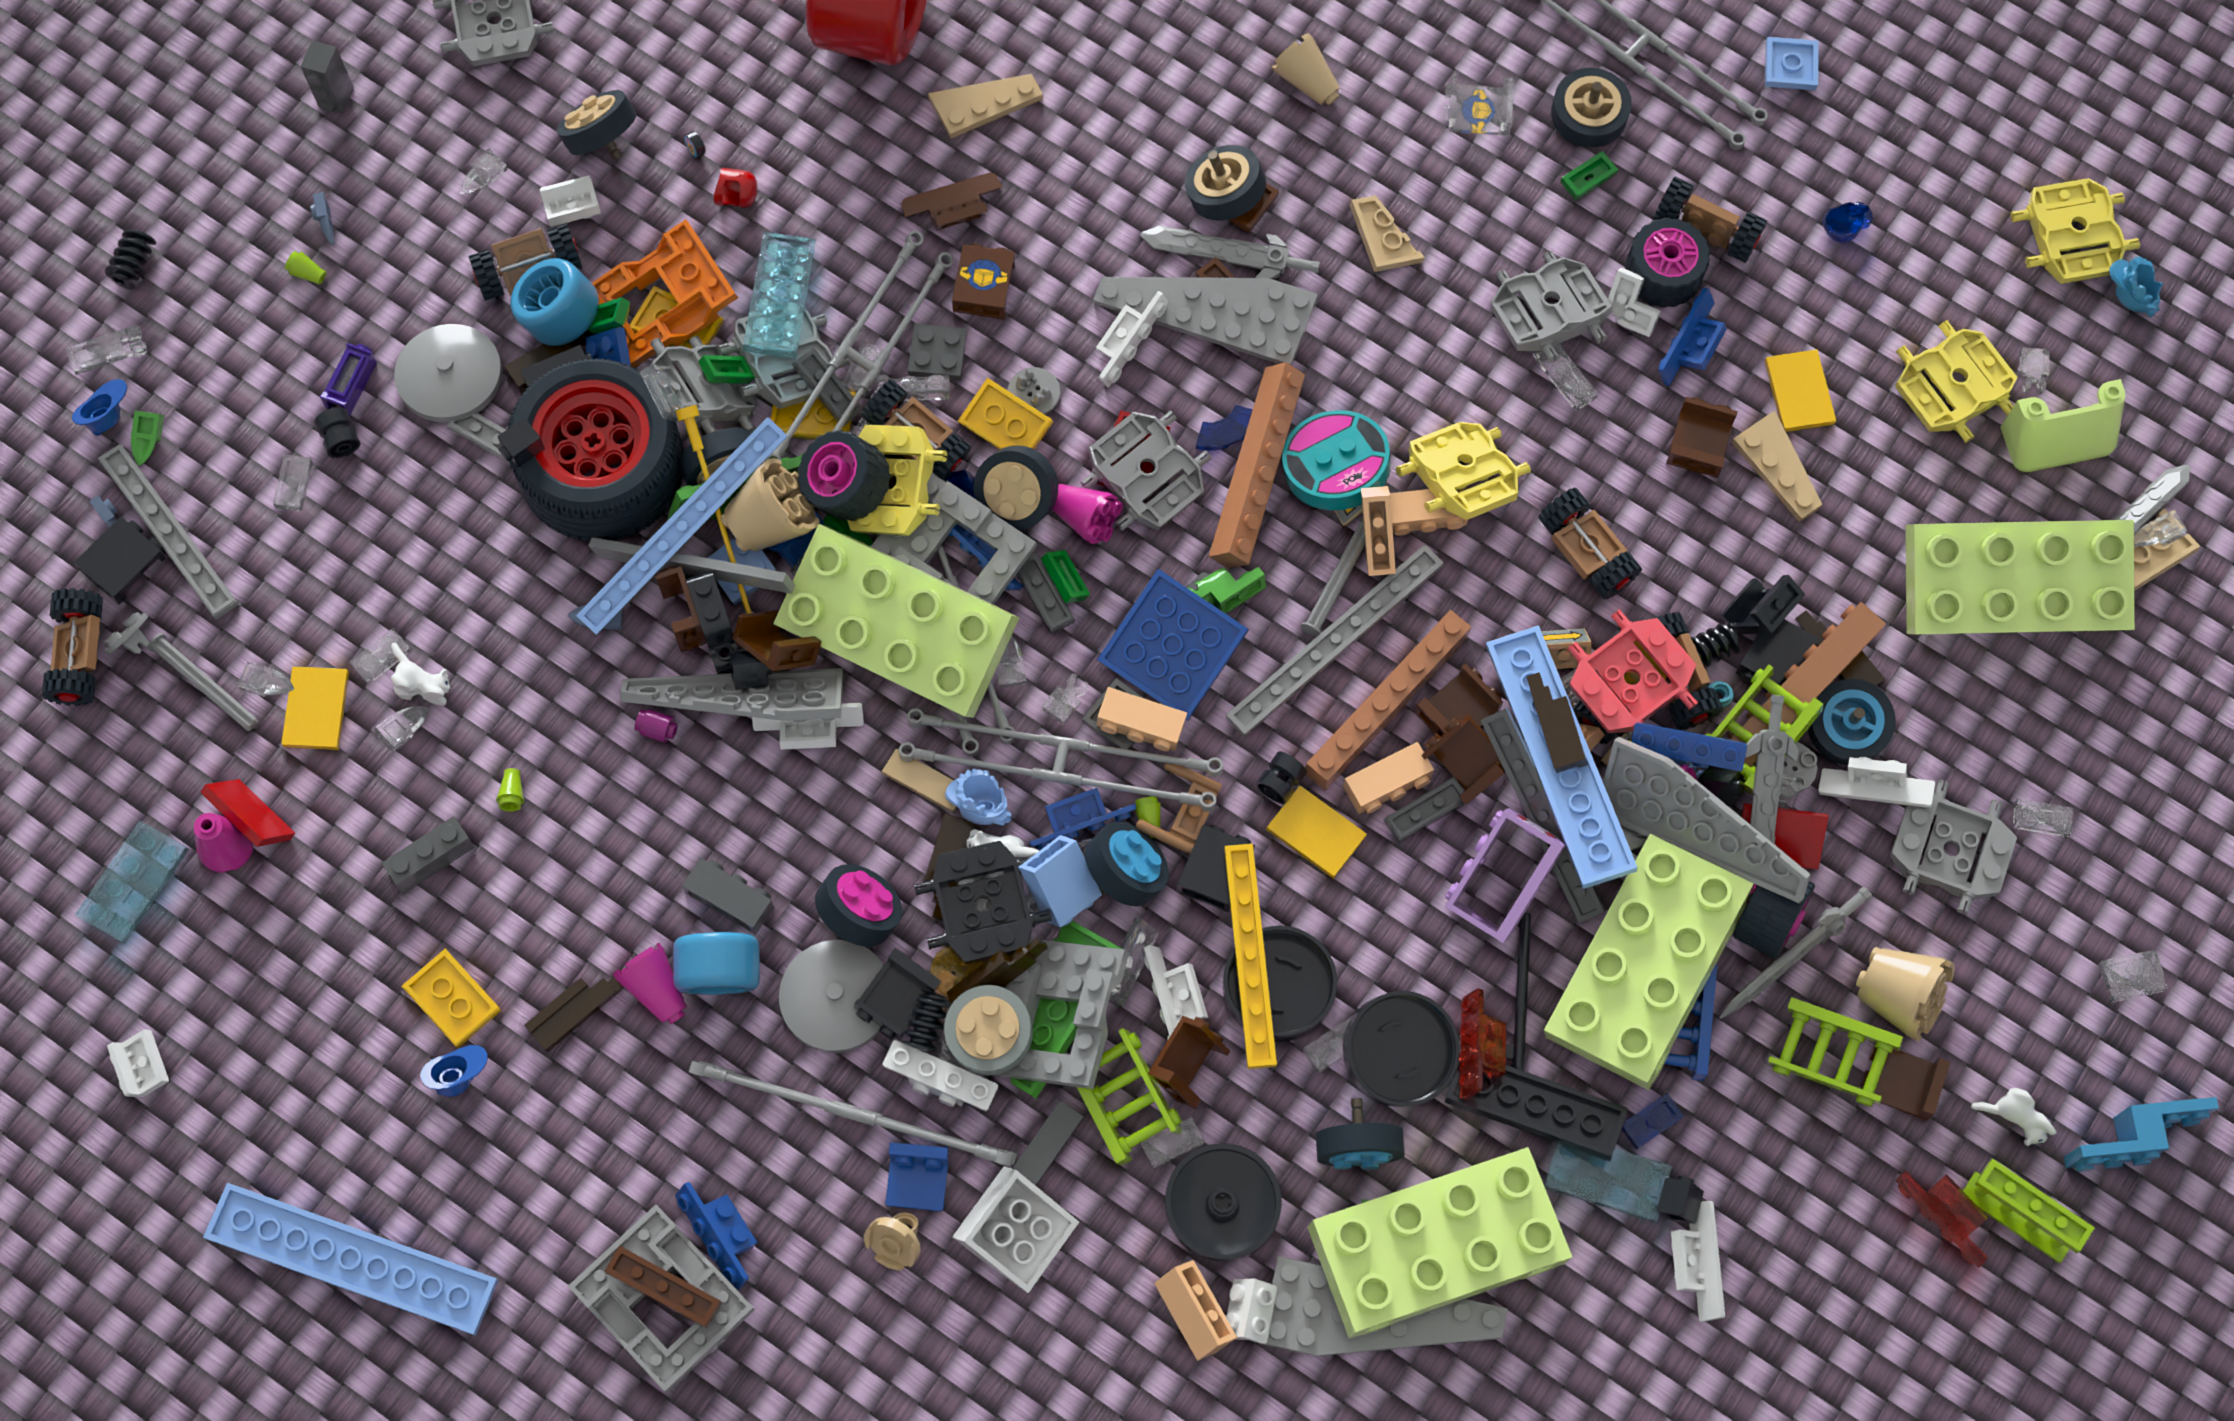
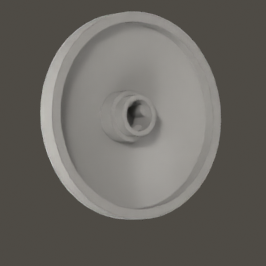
(448, 373)
(821, 993)

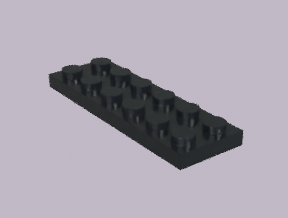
(1545, 1110)

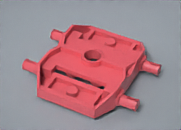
(1601, 674)

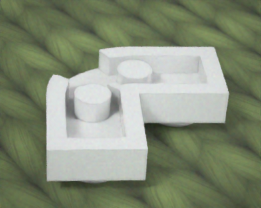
(1625, 306)

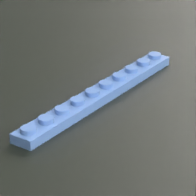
(682, 525)

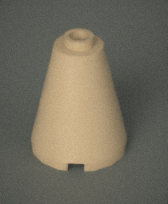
(1308, 71)

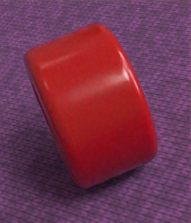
(866, 28)

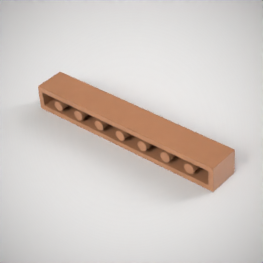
(1256, 465)
(1821, 665)
(1387, 700)

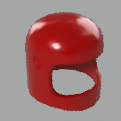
(735, 183)

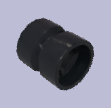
(337, 431)
(1283, 775)

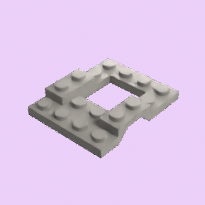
(962, 509)
(1072, 975)
(611, 1301)

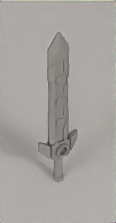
(1270, 258)
(2156, 496)
(1771, 747)
(1830, 924)

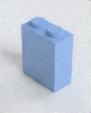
(1060, 880)

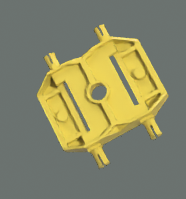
(2050, 215)
(1985, 384)
(1436, 463)
(911, 480)

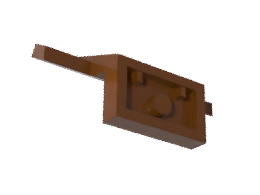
(953, 202)

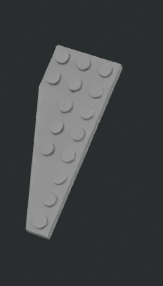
(1238, 313)
(788, 697)
(1665, 801)
(1310, 1322)

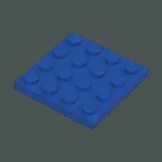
(1173, 644)

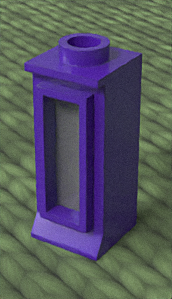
(349, 377)

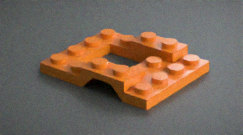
(690, 277)

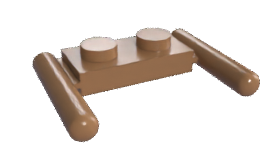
(1190, 817)

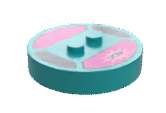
(1334, 458)

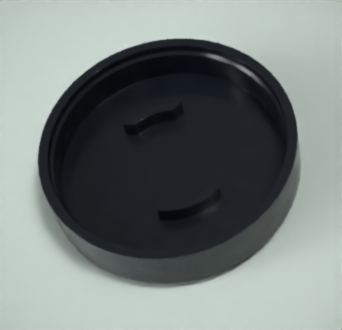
(1299, 982)
(1401, 1049)

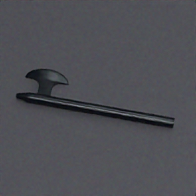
(1517, 1051)

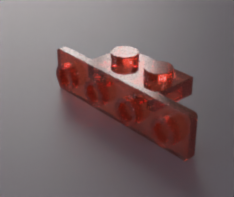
(1481, 1045)
(1950, 1210)

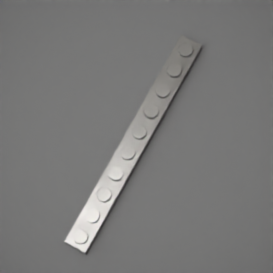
(1334, 641)

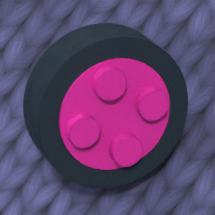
(858, 905)

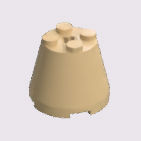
(769, 509)
(1906, 988)

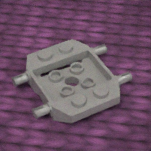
(490, 43)
(1579, 306)
(789, 389)
(714, 400)
(1134, 486)
(1962, 829)

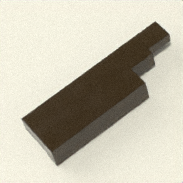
(536, 355)
(1859, 668)
(1557, 726)
(951, 837)
(1000, 969)
(570, 1011)

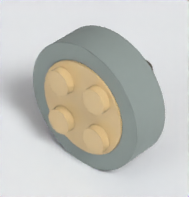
(988, 1030)

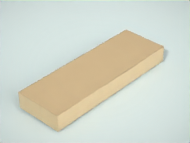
(919, 779)

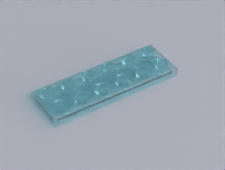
(779, 295)

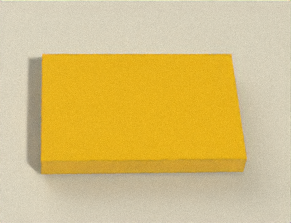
(660, 302)
(1800, 390)
(1004, 418)
(815, 423)
(315, 708)
(1316, 832)
(451, 998)

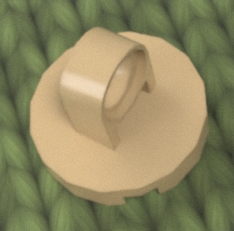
(894, 1241)

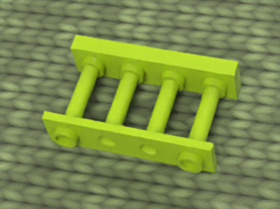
(1806, 713)
(1829, 1024)
(1108, 1120)
(2027, 1211)

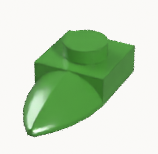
(145, 432)

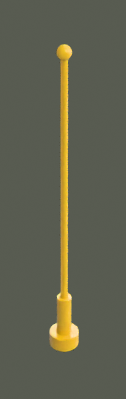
(688, 416)

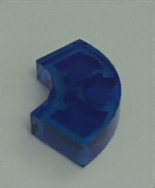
(1224, 432)

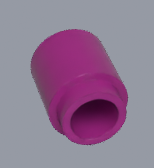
(656, 725)

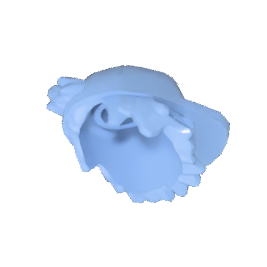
(979, 798)

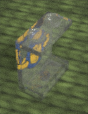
(1479, 107)

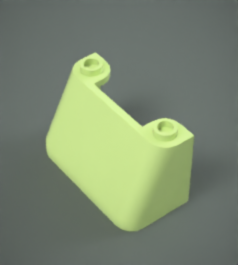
(2051, 440)

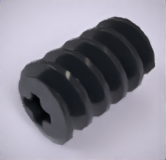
(127, 256)
(1716, 642)
(927, 1021)

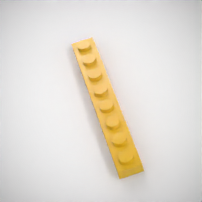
(1250, 957)

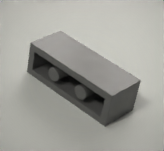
(327, 77)
(428, 855)
(728, 895)

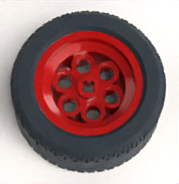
(598, 406)

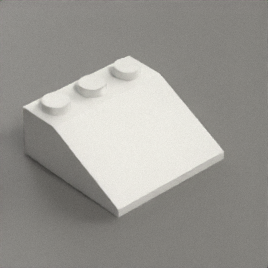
(1016, 1228)

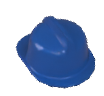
(102, 408)
(454, 1071)

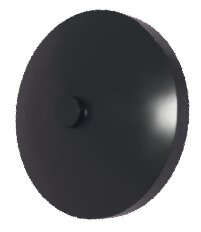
(1223, 1202)

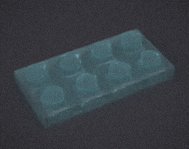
(132, 882)
(1623, 1184)

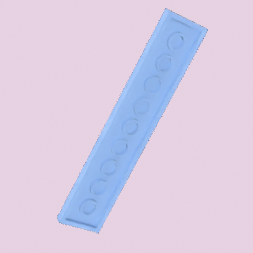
(1576, 794)
(351, 1259)

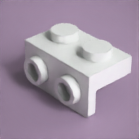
(570, 201)
(138, 1064)
(1251, 1309)

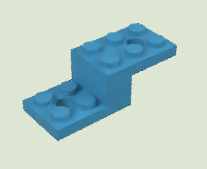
(2141, 1134)

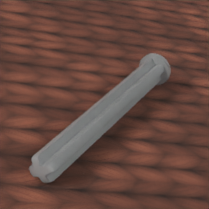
(1335, 583)
(202, 681)

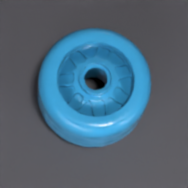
(554, 302)
(716, 963)

